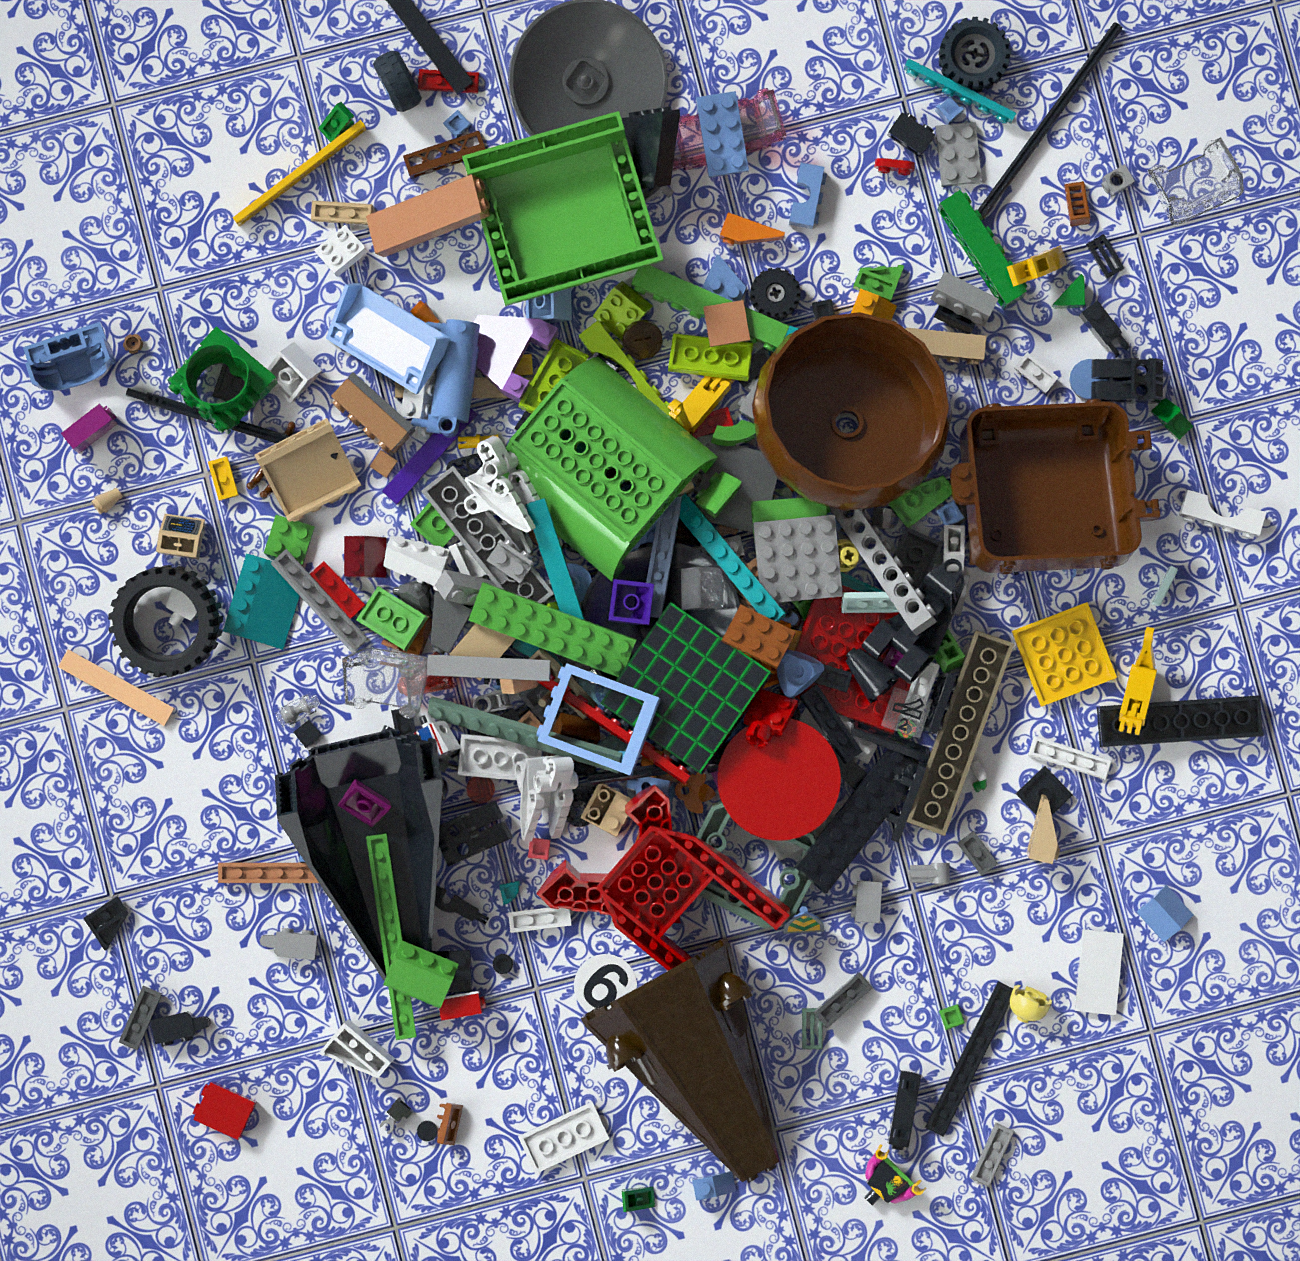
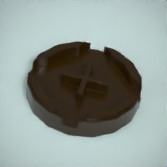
(642, 339)

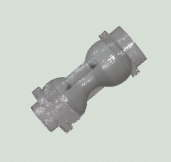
(288, 714)

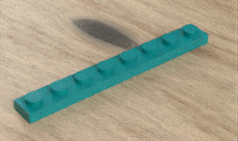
(729, 560)

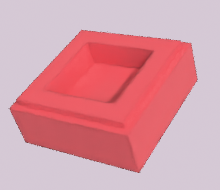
(539, 848)

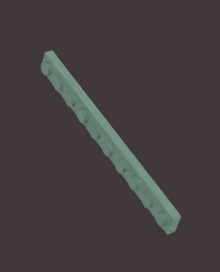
(513, 731)

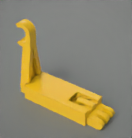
(699, 402)
(1139, 687)

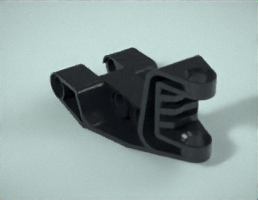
(919, 651)

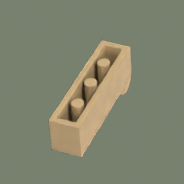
(953, 345)

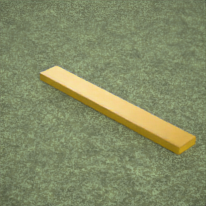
(299, 173)

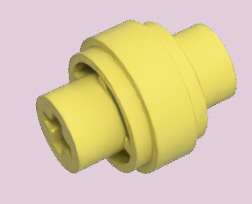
(847, 555)

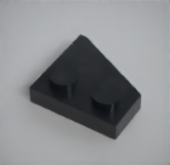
(107, 920)

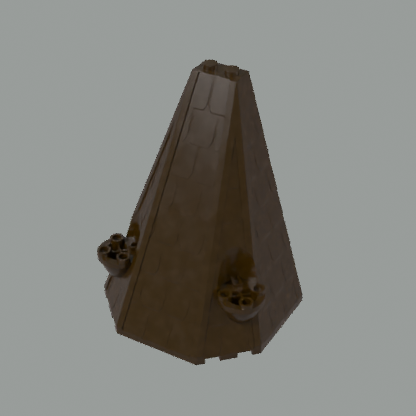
(696, 1055)

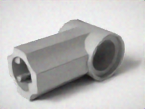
(932, 873)

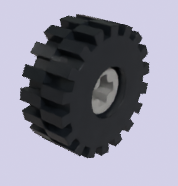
(787, 299)

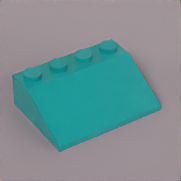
(261, 604)

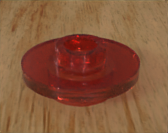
(480, 789)

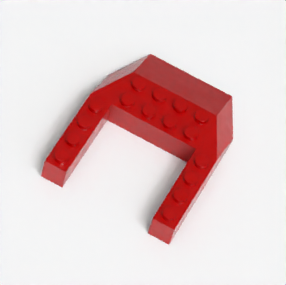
(663, 878)

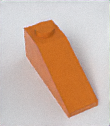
(744, 231)

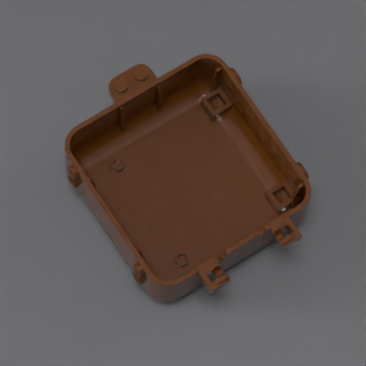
(1051, 486)

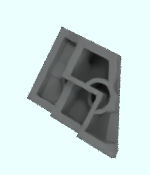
(532, 697)

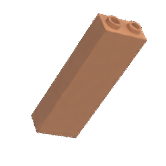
(428, 215)

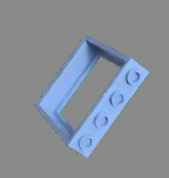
(638, 736)

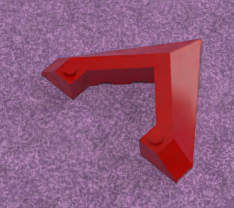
(579, 891)

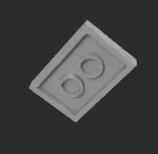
(958, 154)

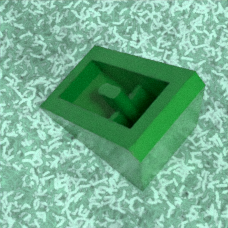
(1073, 296)
(638, 1198)

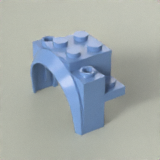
(70, 358)

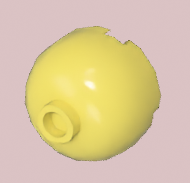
(1029, 1004)

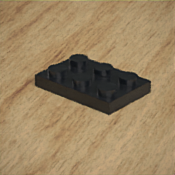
(944, 686)

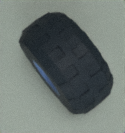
(397, 81)

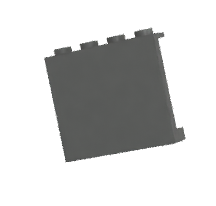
(756, 478)

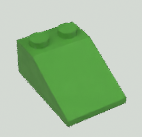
(718, 494)

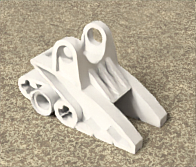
(498, 493)
(545, 784)

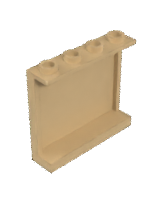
(304, 471)

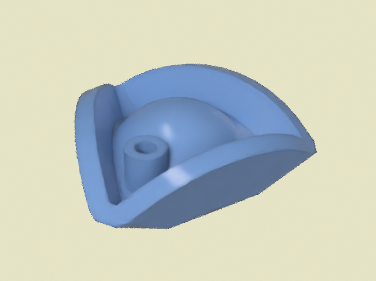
(797, 672)

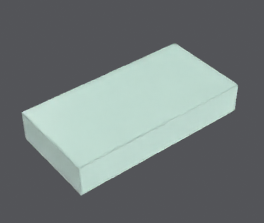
(1164, 586)

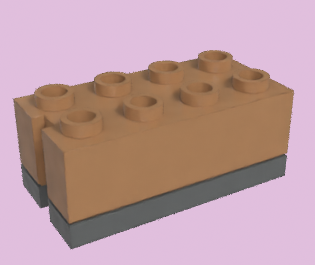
(373, 413)

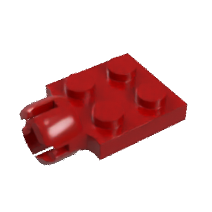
(768, 717)

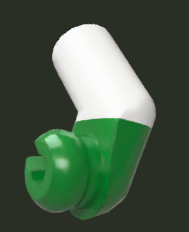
(979, 772)

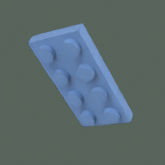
(722, 134)

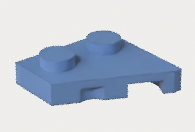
(724, 281)

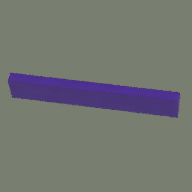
(422, 462)

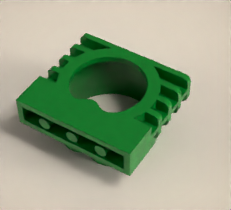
(221, 349)

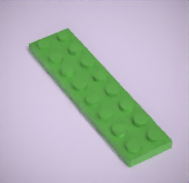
(552, 629)

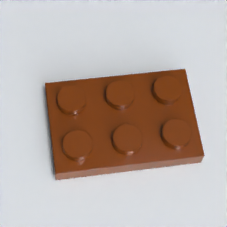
(758, 636)

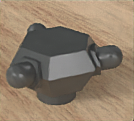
(415, 595)

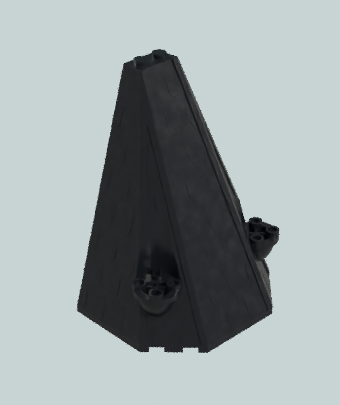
(336, 842)

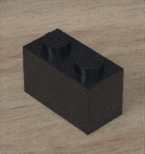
(911, 134)

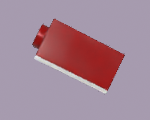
(462, 1005)

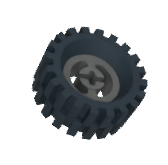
(979, 34)

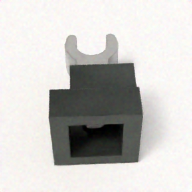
(396, 1113)

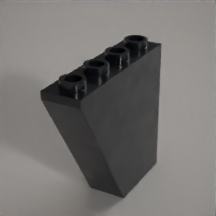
(652, 144)

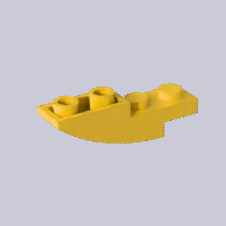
(1037, 266)

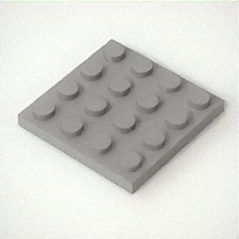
(798, 558)

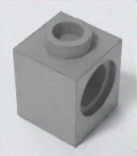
(1125, 177)

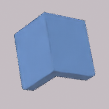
(949, 111)

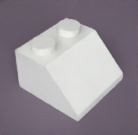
(293, 372)

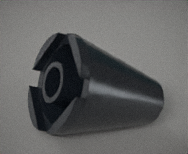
(871, 674)

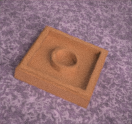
(726, 323)

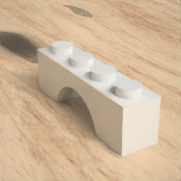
(1197, 507)

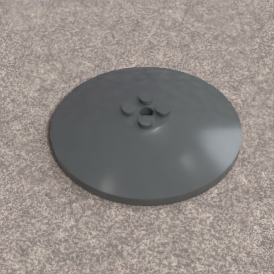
(588, 40)

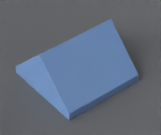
(1165, 913)

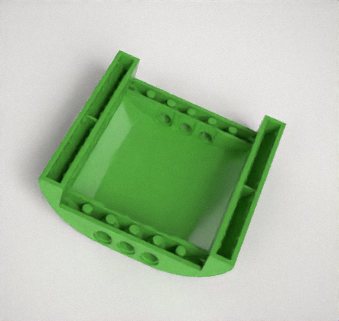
(563, 209)

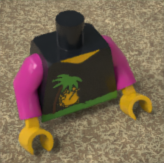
(888, 1180)

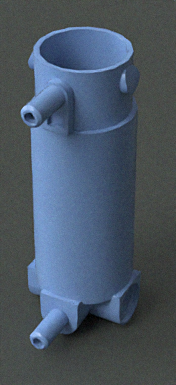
(453, 378)

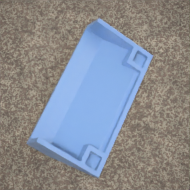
(386, 337)

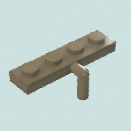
(555, 668)

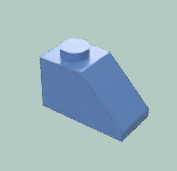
(713, 1185)

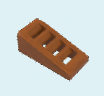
(1078, 216)

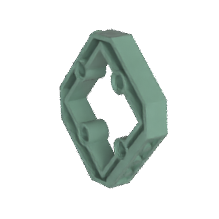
(792, 893)

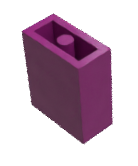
(90, 428)

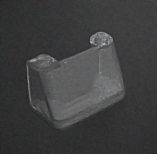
(1198, 184)
(385, 679)

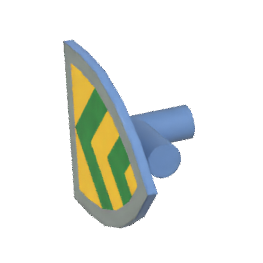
(803, 922)

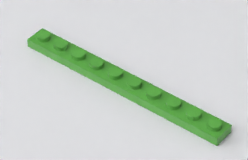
(389, 929)

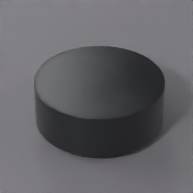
(502, 963)
(427, 1130)

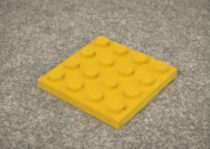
(1064, 654)

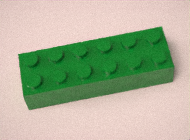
(981, 248)

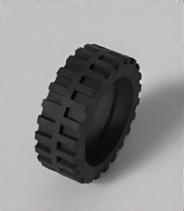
(126, 634)

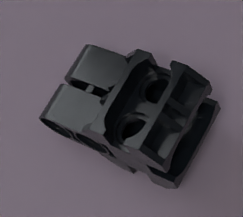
(1125, 390)
(478, 842)

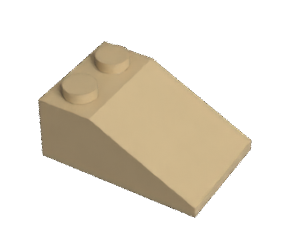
(1043, 840)

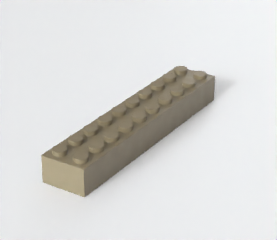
(960, 732)

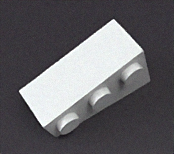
(416, 559)
(358, 1050)

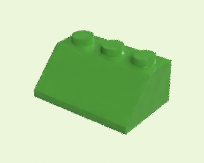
(420, 974)

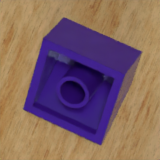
(631, 602)

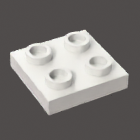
(341, 251)

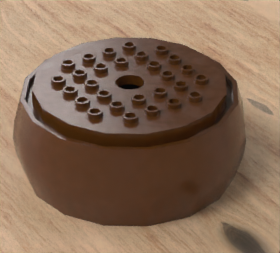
(859, 369)

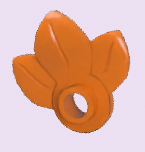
(697, 793)

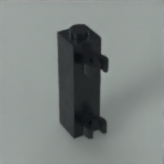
(904, 1109)

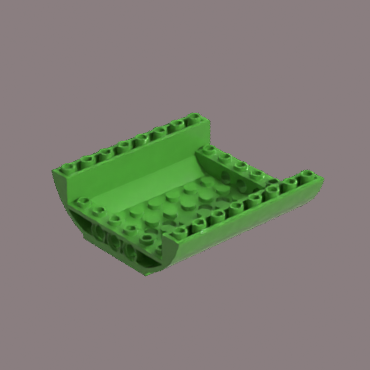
(619, 433)

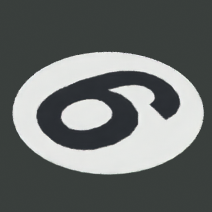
(603, 981)

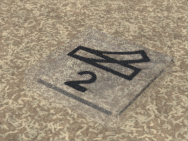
(906, 712)

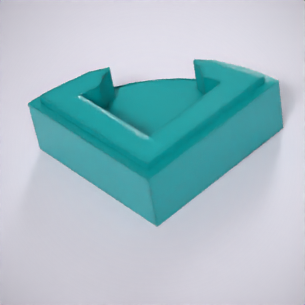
(509, 891)

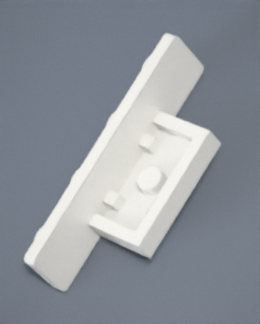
(419, 405)

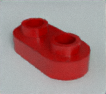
(901, 166)

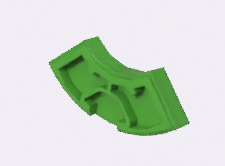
(729, 436)

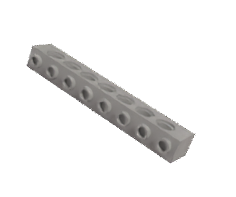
(916, 621)

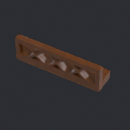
(446, 159)

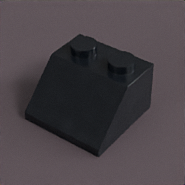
(463, 978)

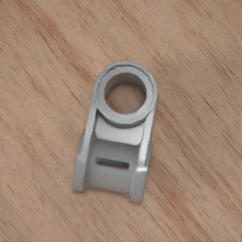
(494, 701)

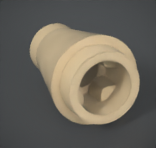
(106, 500)

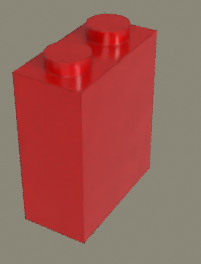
(224, 1110)

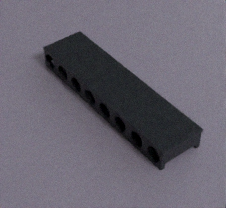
(1185, 721)

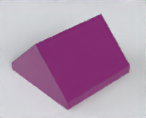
(364, 803)

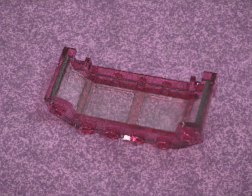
(760, 128)

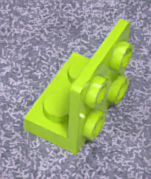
(621, 309)

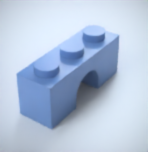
(805, 213)

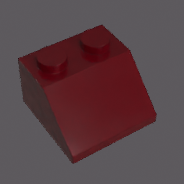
(364, 557)

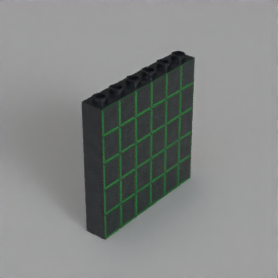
(700, 685)

